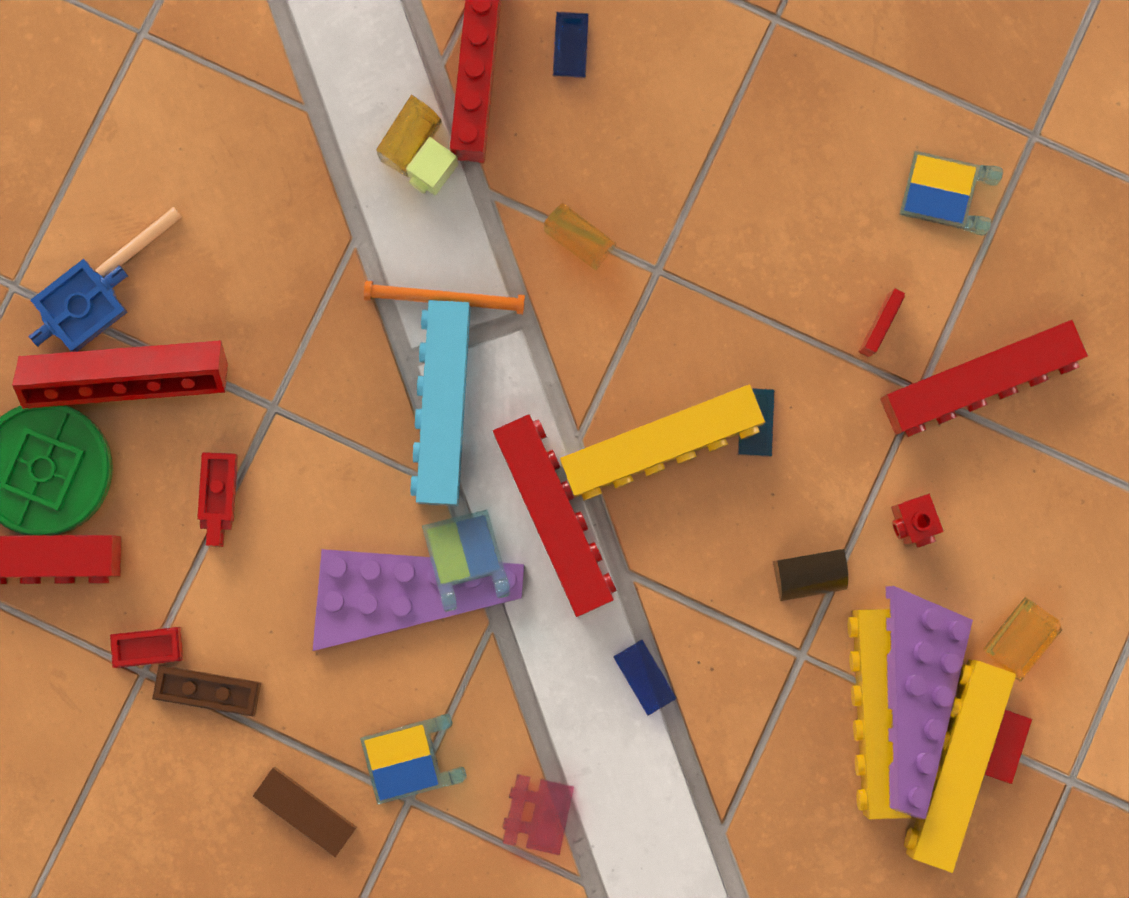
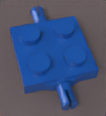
(78, 306)

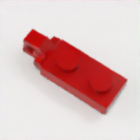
(217, 495)

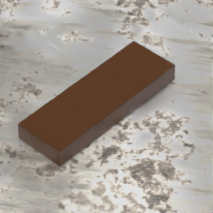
(206, 690)
(304, 811)

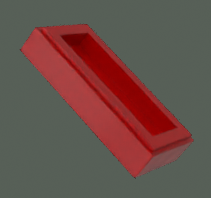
(882, 322)
(146, 647)
(1008, 747)

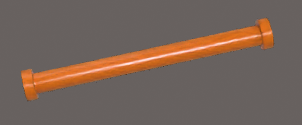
(424, 295)

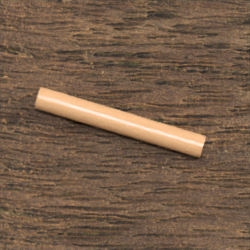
(139, 242)

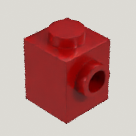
(916, 521)

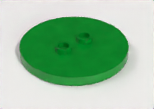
(51, 470)

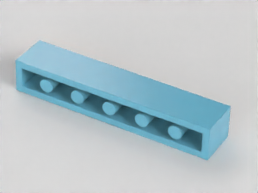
(442, 403)

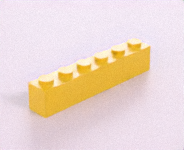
(663, 441)
(874, 718)
(962, 764)

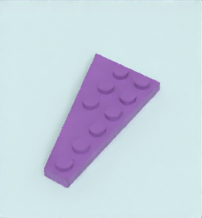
(389, 592)
(922, 685)

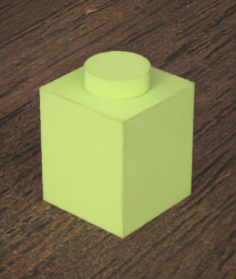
(431, 167)

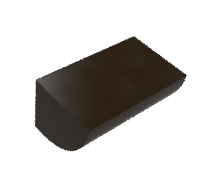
(811, 574)

